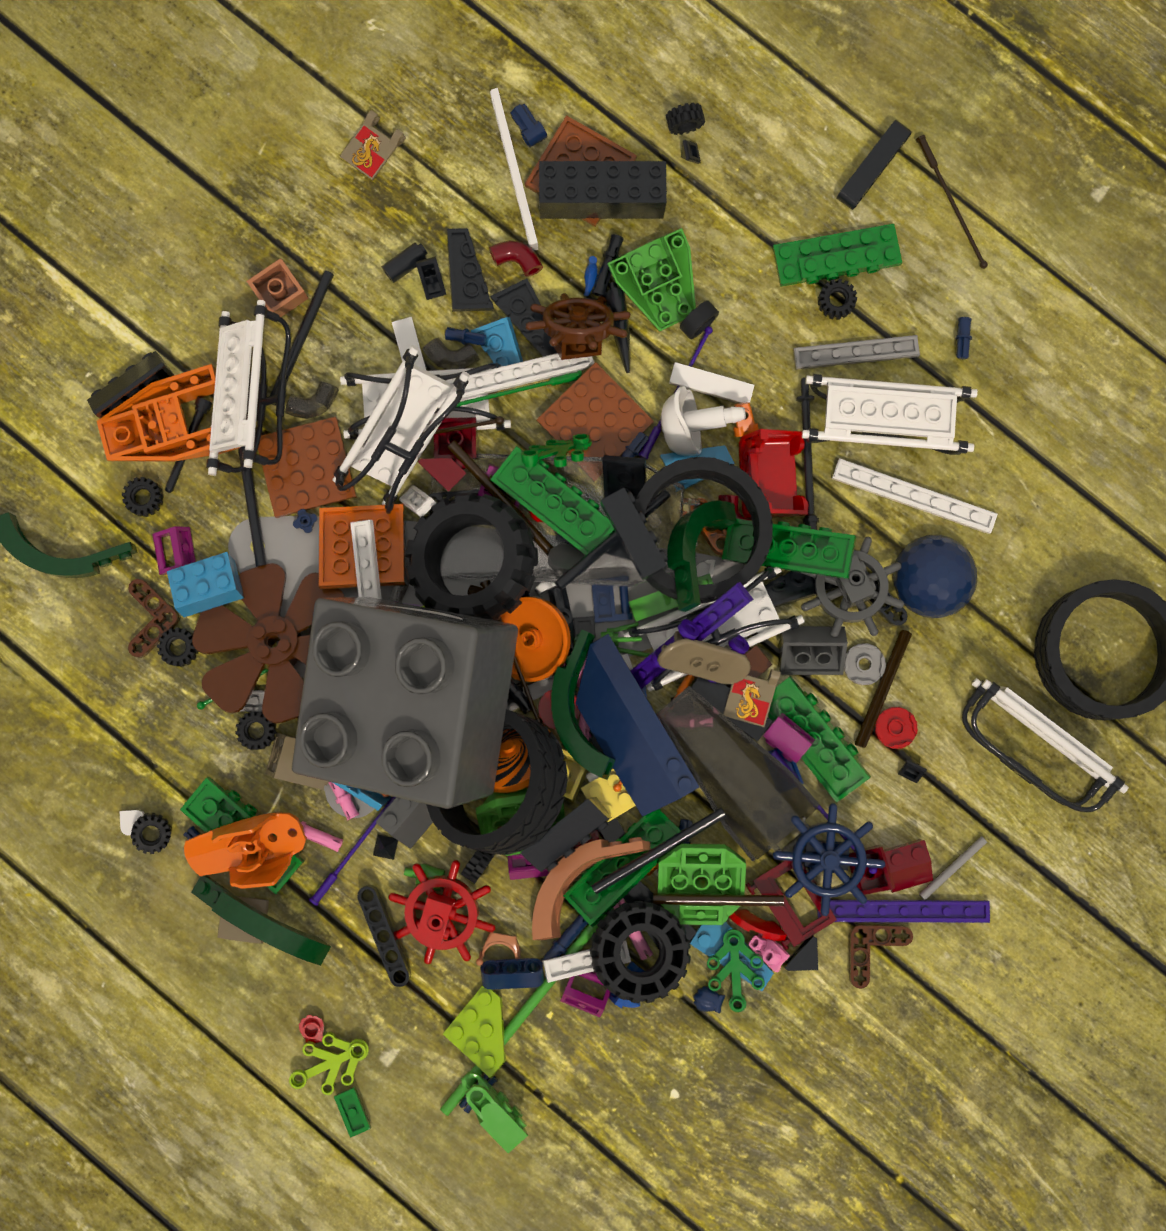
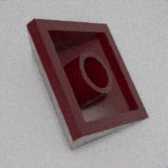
(465, 438)
(881, 879)

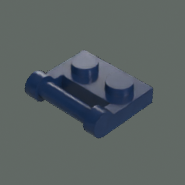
(605, 606)

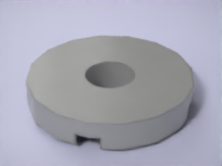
(876, 661)

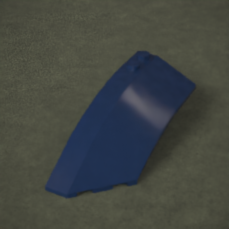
(631, 731)

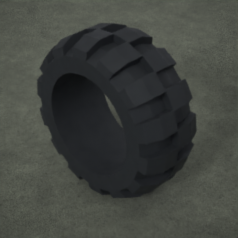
(437, 530)

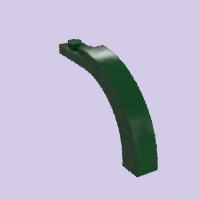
(683, 543)
(23, 550)
(564, 711)
(259, 924)

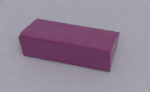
(521, 868)

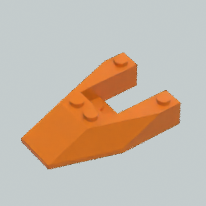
(153, 422)

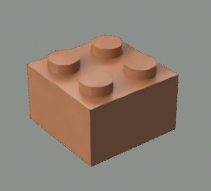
(277, 288)

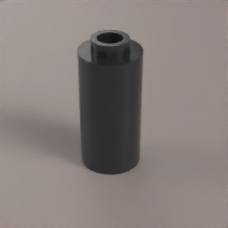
(404, 262)

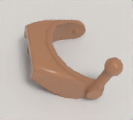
(498, 938)

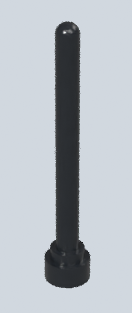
(201, 408)

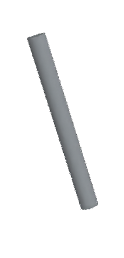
(950, 870)

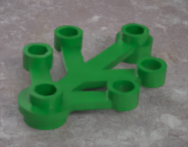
(560, 447)
(735, 966)

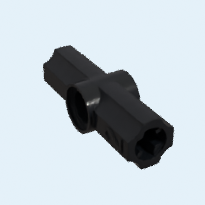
(560, 600)

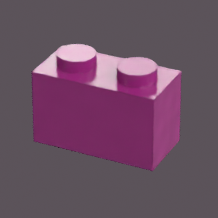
(788, 738)

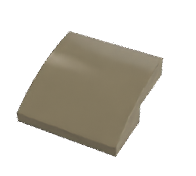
(231, 932)

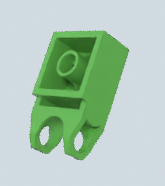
(495, 1112)

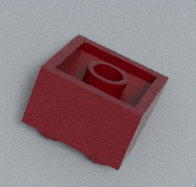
(444, 470)
(909, 864)

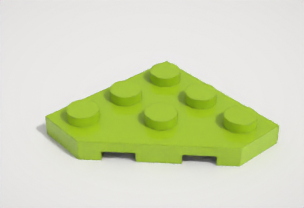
(480, 1031)

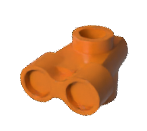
(747, 425)

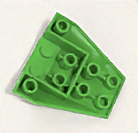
(658, 279)

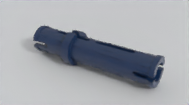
(560, 946)

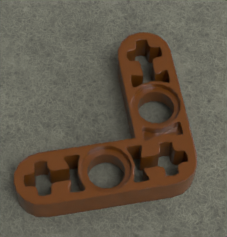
(158, 614)
(870, 939)

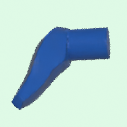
(590, 275)

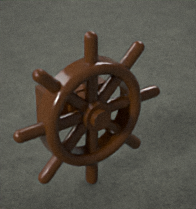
(577, 325)

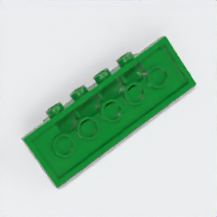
(837, 255)
(554, 501)
(794, 548)
(829, 756)
(215, 807)
(593, 907)

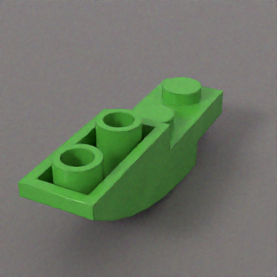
(658, 602)

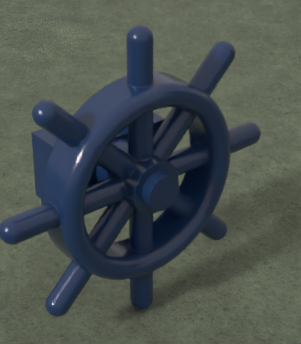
(830, 857)

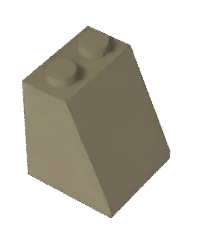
(281, 763)

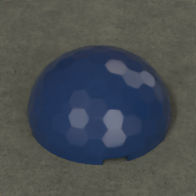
(935, 576)

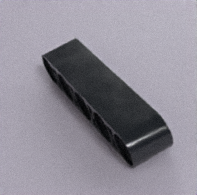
(874, 164)
(384, 946)

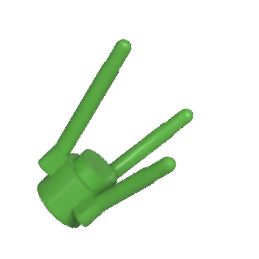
(616, 639)

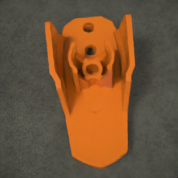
(248, 849)

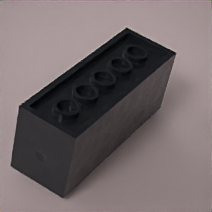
(602, 189)

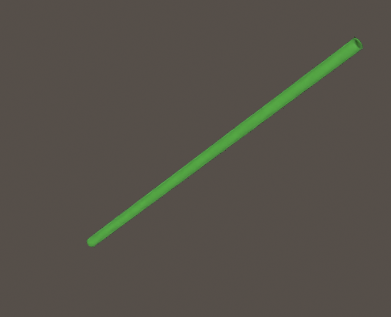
(520, 1017)

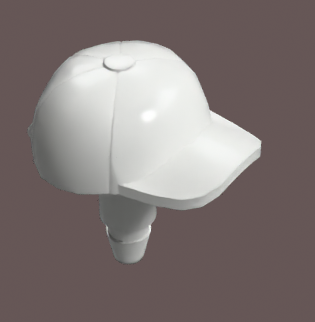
(683, 422)

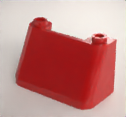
(770, 462)

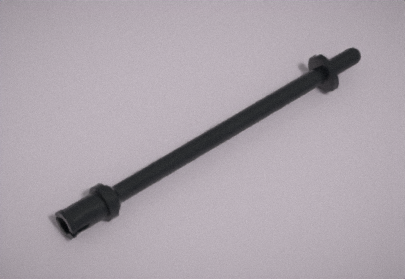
(805, 399)

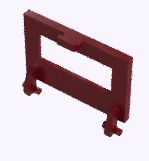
(784, 914)

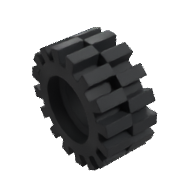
(685, 118)
(845, 290)
(130, 493)
(165, 650)
(244, 737)
(150, 846)
(477, 865)

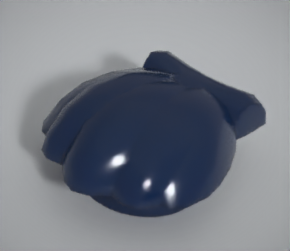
(708, 1000)

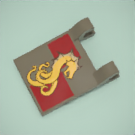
(371, 148)
(751, 699)

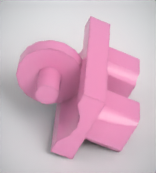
(771, 951)

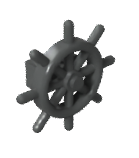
(855, 591)

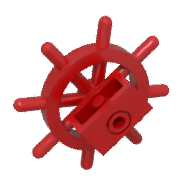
(439, 910)

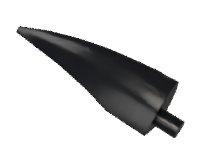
(616, 302)

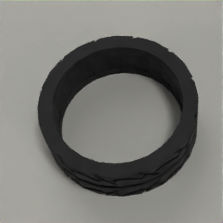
(743, 487)
(1048, 658)
(540, 803)

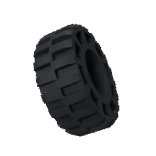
(667, 969)

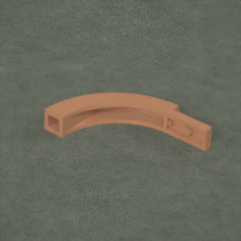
(550, 897)

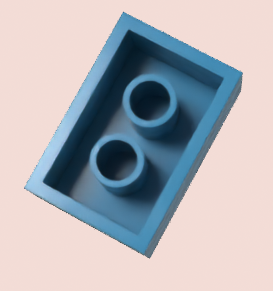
(205, 584)

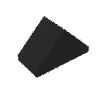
(431, 278)
(804, 957)

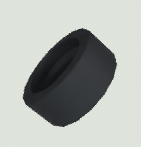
(699, 319)

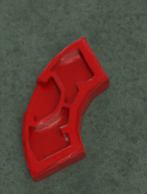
(748, 921)

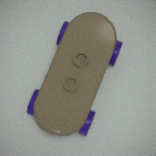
(702, 658)

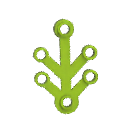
(331, 1062)

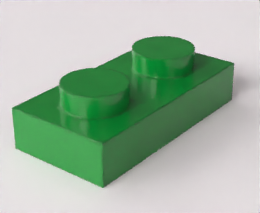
(352, 1112)

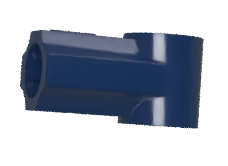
(531, 130)

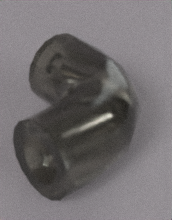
(450, 359)
(314, 405)

